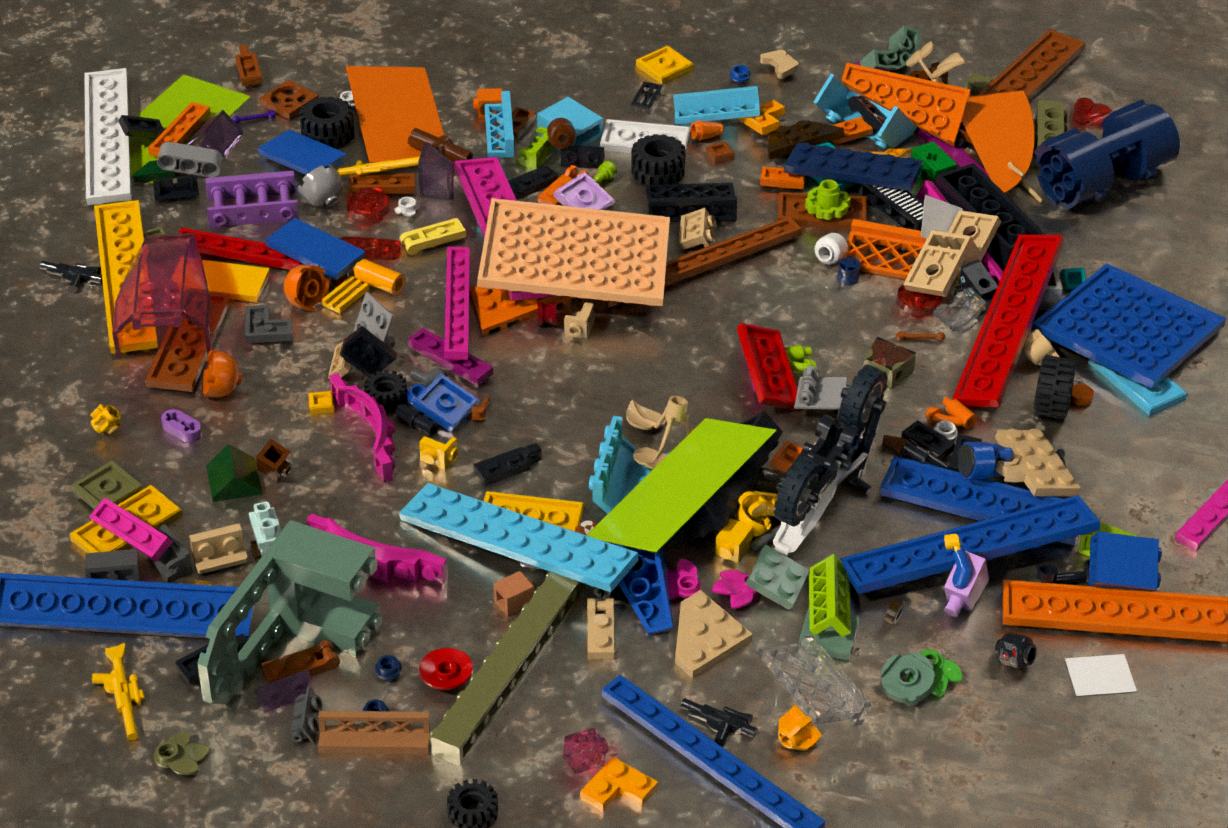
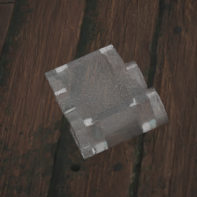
(963, 311)

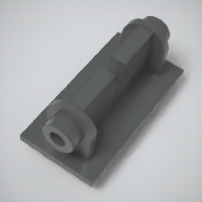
(306, 716)

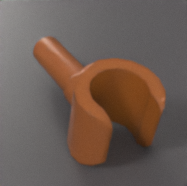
(479, 412)

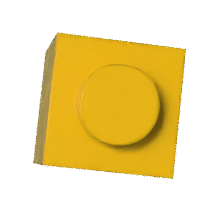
(734, 540)

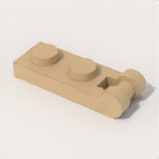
(600, 629)

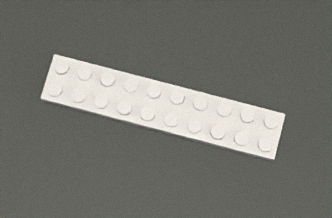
(105, 142)

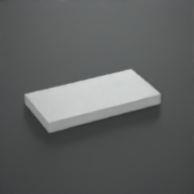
(621, 135)

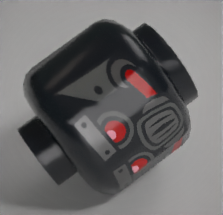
(1015, 651)

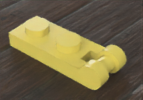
(432, 235)

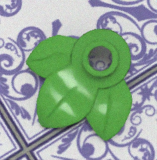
(944, 671)

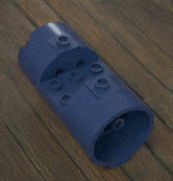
(1082, 167)

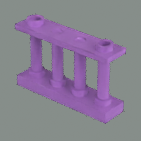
(251, 185)

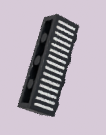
(895, 204)

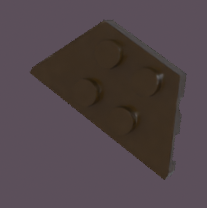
(804, 131)

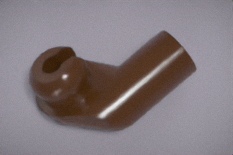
(895, 443)

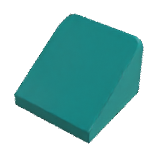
(1072, 278)

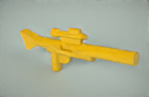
(361, 168)
(124, 692)

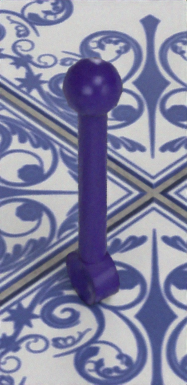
(270, 114)

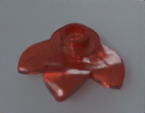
(1089, 112)

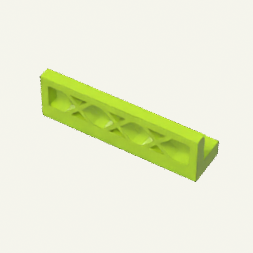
(836, 593)

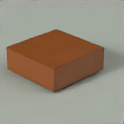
(720, 152)

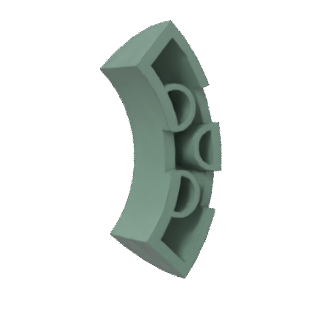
(901, 47)

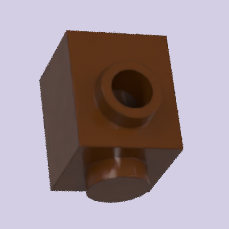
(274, 460)

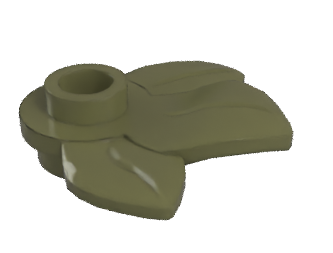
(180, 754)

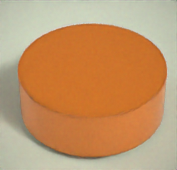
(1082, 394)

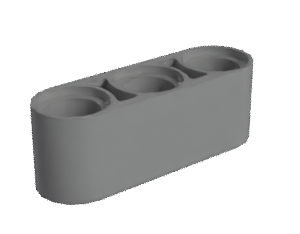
(189, 159)

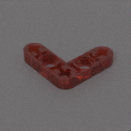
(382, 250)

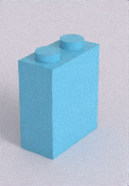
(586, 123)

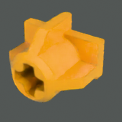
(797, 730)

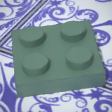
(777, 577)

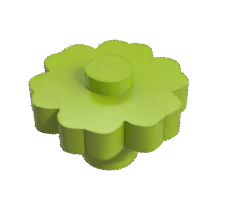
(827, 201)

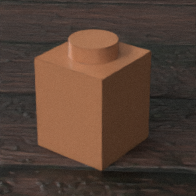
(513, 593)

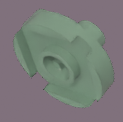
(912, 691)

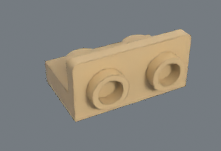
(697, 229)
(218, 548)

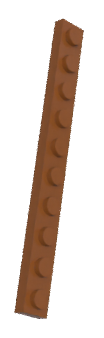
(728, 251)

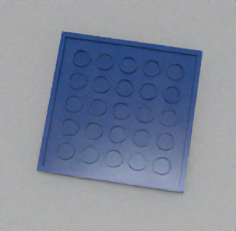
(1129, 325)

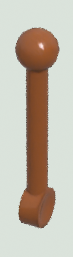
(901, 336)

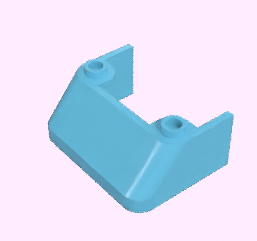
(834, 103)

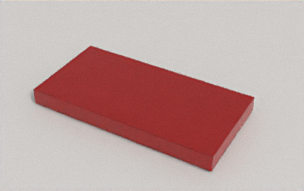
(768, 366)

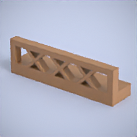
(374, 737)

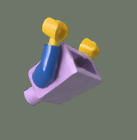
(966, 578)

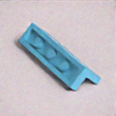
(717, 105)
(505, 129)

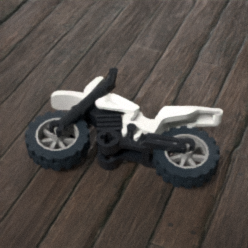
(836, 455)

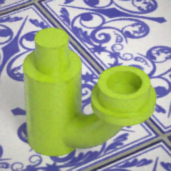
(797, 354)

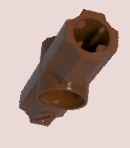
(442, 144)

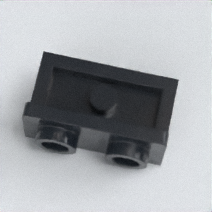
(367, 352)

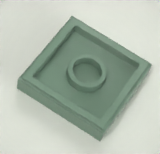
(831, 640)

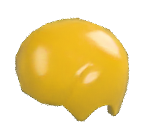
(760, 524)

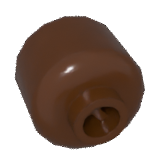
(561, 133)

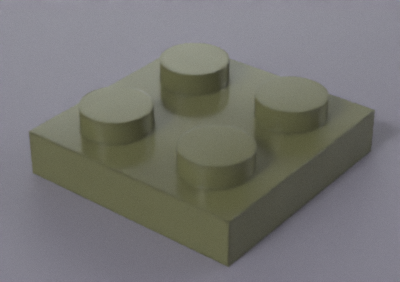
(106, 482)

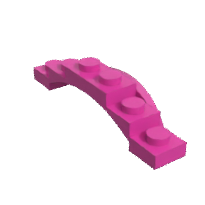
(375, 415)
(392, 560)

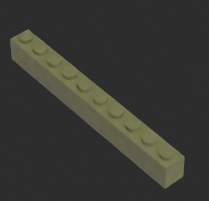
(504, 668)

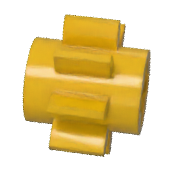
(105, 419)

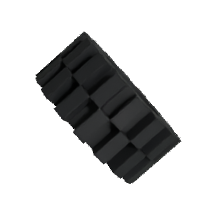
(387, 382)
(472, 793)

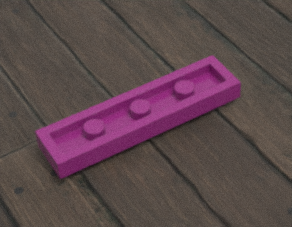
(432, 347)

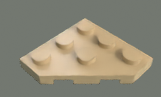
(706, 634)

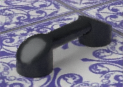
(1049, 574)

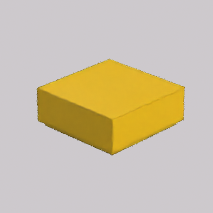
(321, 402)

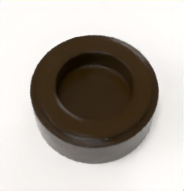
(894, 611)

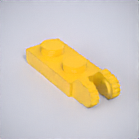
(759, 503)

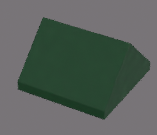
(233, 475)

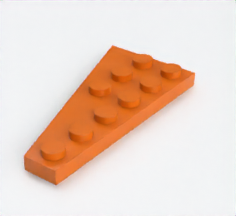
(927, 103)
(495, 308)

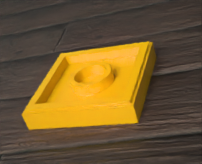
(664, 64)

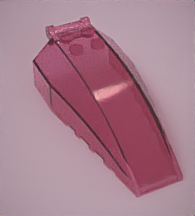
(164, 287)

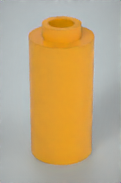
(379, 276)

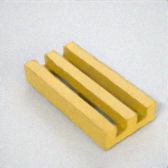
(342, 293)

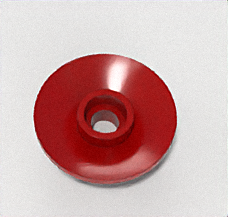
(446, 668)

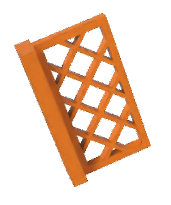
(887, 236)

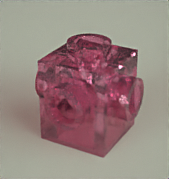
(585, 750)

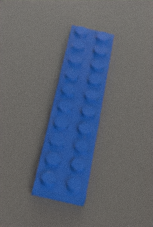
(984, 538)
(113, 605)

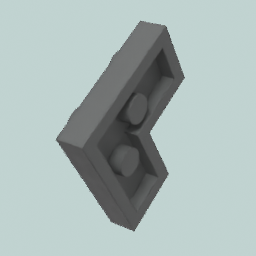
(262, 329)

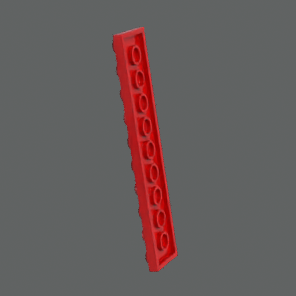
(1008, 320)

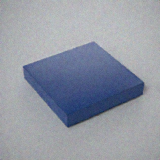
(445, 402)

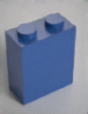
(1124, 562)

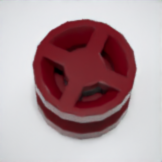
(546, 313)

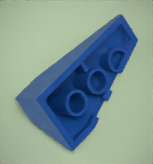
(649, 591)

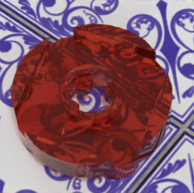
(358, 205)
(917, 303)

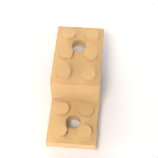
(950, 251)

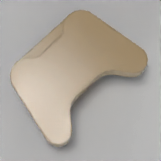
(783, 62)

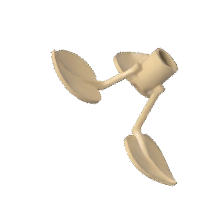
(950, 62)
(646, 419)

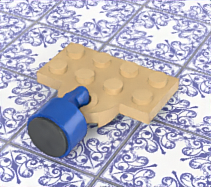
(1019, 458)

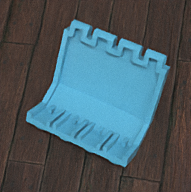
(616, 469)

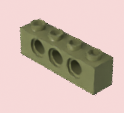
(1050, 120)

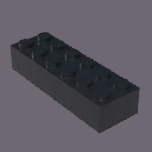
(977, 193)
(724, 501)

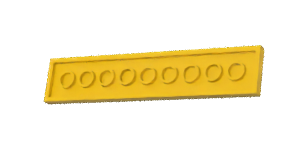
(118, 242)

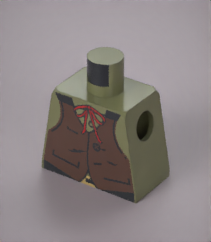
(892, 359)

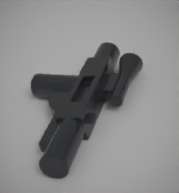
(73, 274)
(721, 721)

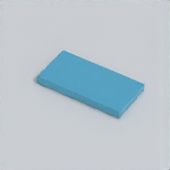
(1149, 400)

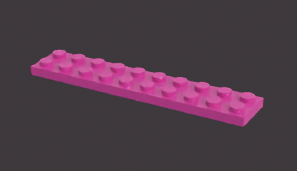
(482, 181)

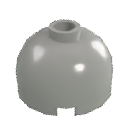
(321, 187)

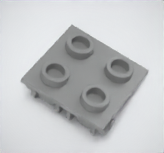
(375, 319)
(819, 392)

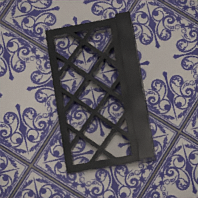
(721, 207)

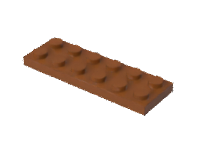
(184, 351)

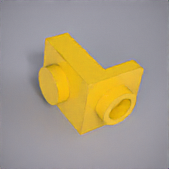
(438, 453)

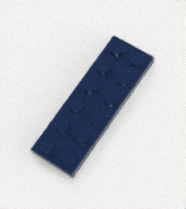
(853, 166)

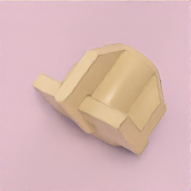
(1037, 347)

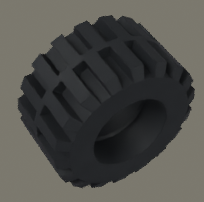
(327, 121)
(658, 160)
(1054, 387)

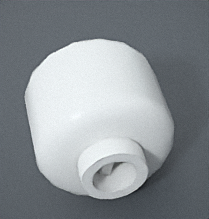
(831, 248)

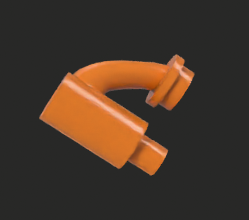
(959, 414)

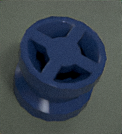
(848, 271)

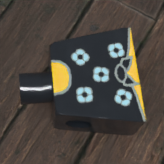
(978, 279)

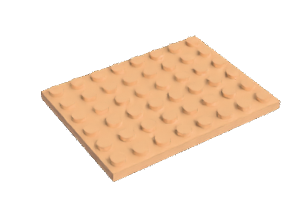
(575, 252)

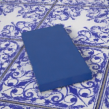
(301, 152)
(315, 247)

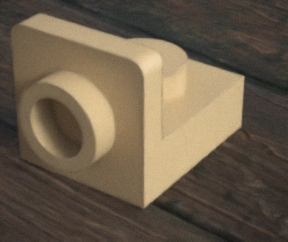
(581, 324)

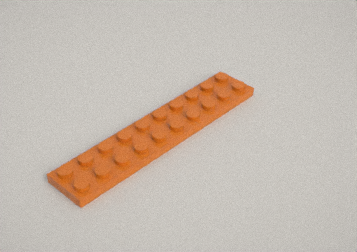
(1115, 610)

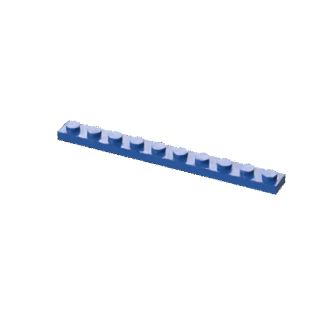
(710, 756)

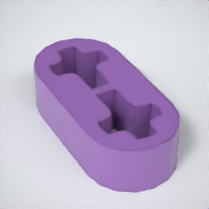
(181, 425)

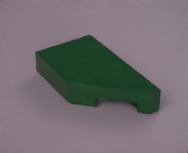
(151, 171)

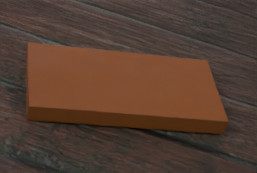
(794, 206)

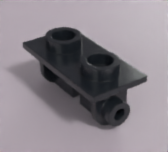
(582, 156)
(185, 187)

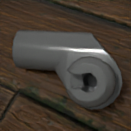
(426, 378)

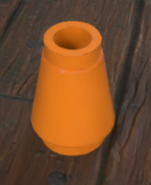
(704, 130)

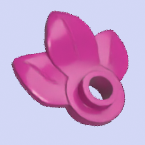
(682, 579)
(734, 585)

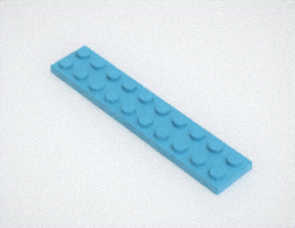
(519, 537)

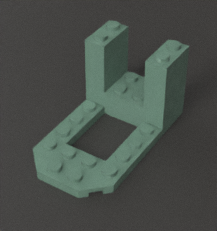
(311, 596)

